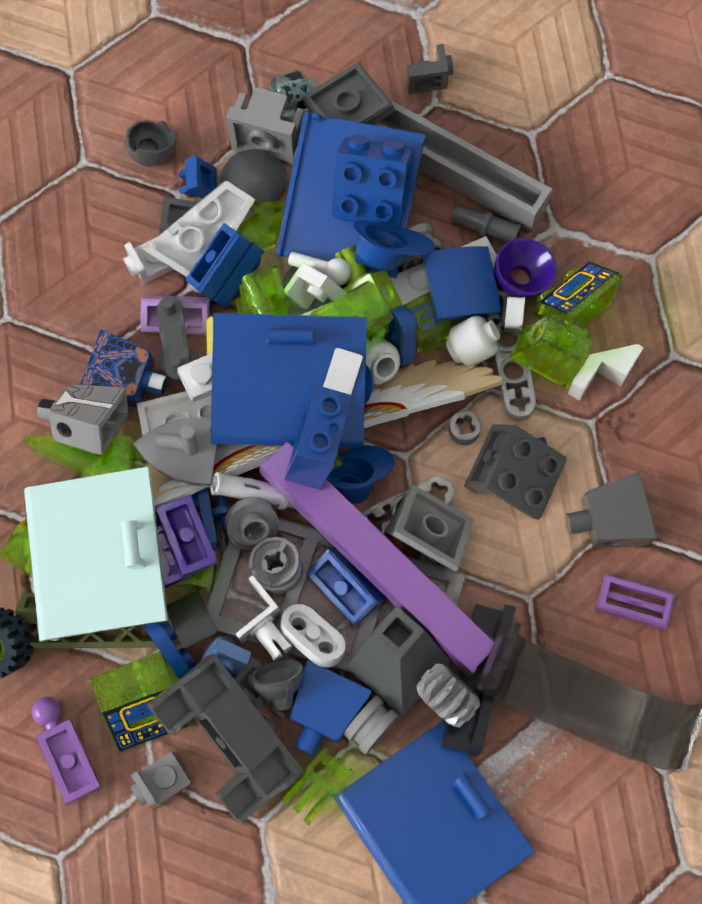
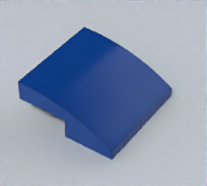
(462, 283)

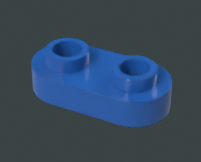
(402, 334)
(163, 637)

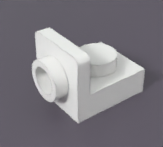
(143, 263)
(312, 284)

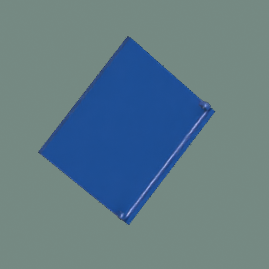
(308, 217)
(268, 370)
(433, 823)

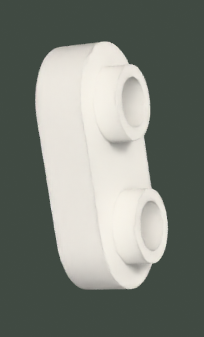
(314, 636)

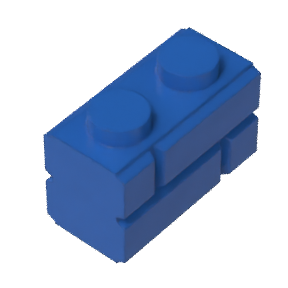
(224, 265)

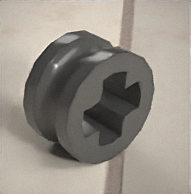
(475, 426)

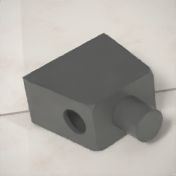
(615, 515)

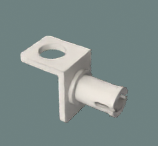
(263, 626)

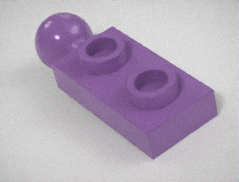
(64, 752)

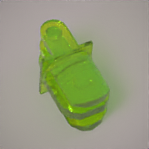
(319, 782)

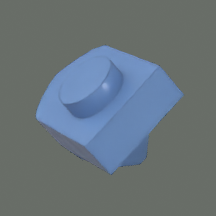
(230, 655)

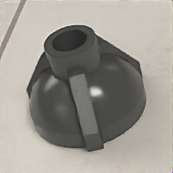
(278, 682)

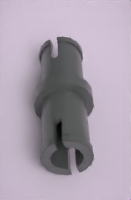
(485, 223)

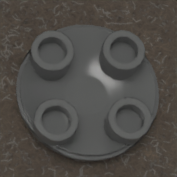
(256, 174)

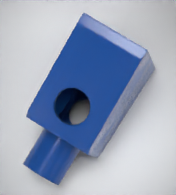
(325, 707)

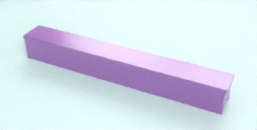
(382, 564)

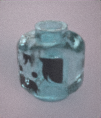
(294, 86)

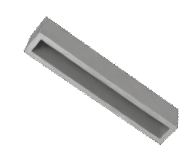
(474, 171)

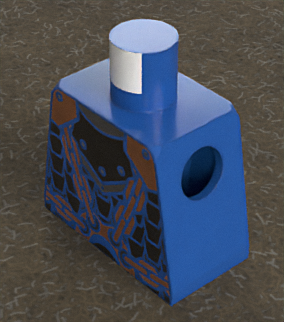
(124, 365)

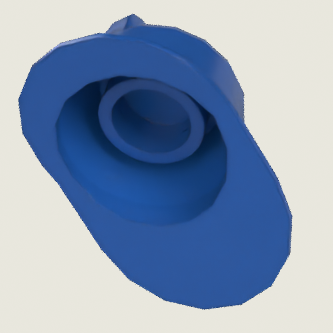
(387, 246)
(360, 471)

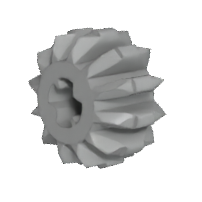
(448, 695)

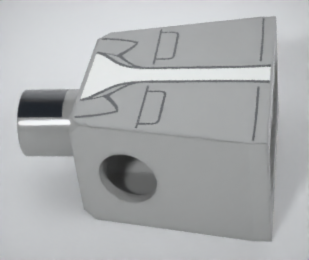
(86, 416)

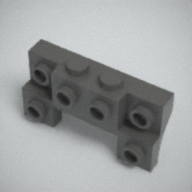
(236, 730)

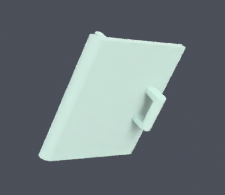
(95, 554)

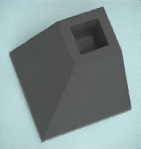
(396, 660)

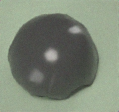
(150, 143)

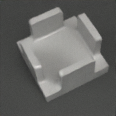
(261, 125)

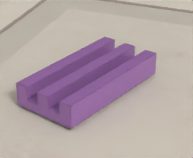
(665, 611)

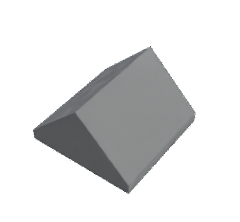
(431, 527)

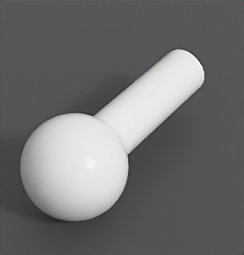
(335, 269)

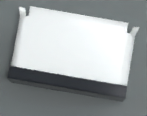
(512, 312)

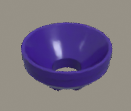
(527, 256)

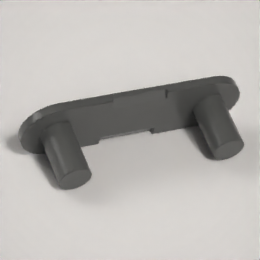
(172, 335)

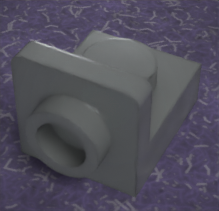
(428, 75)

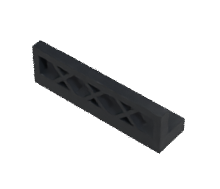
(471, 735)

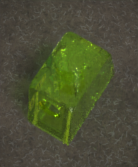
(553, 348)

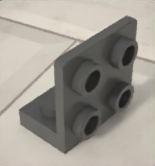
(516, 469)

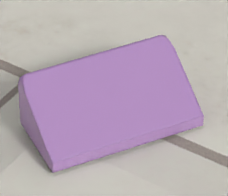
(195, 311)

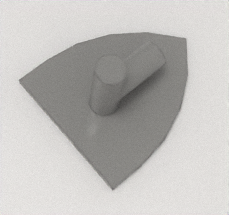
(181, 450)

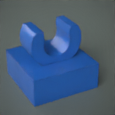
(199, 178)

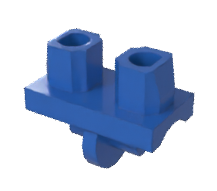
(204, 504)

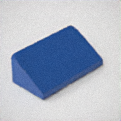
(345, 586)

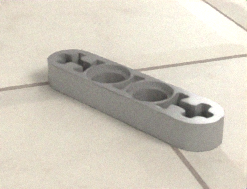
(502, 359)

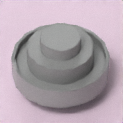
(251, 522)

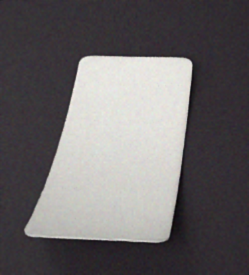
(343, 371)

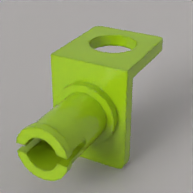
(361, 277)

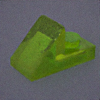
(265, 223)

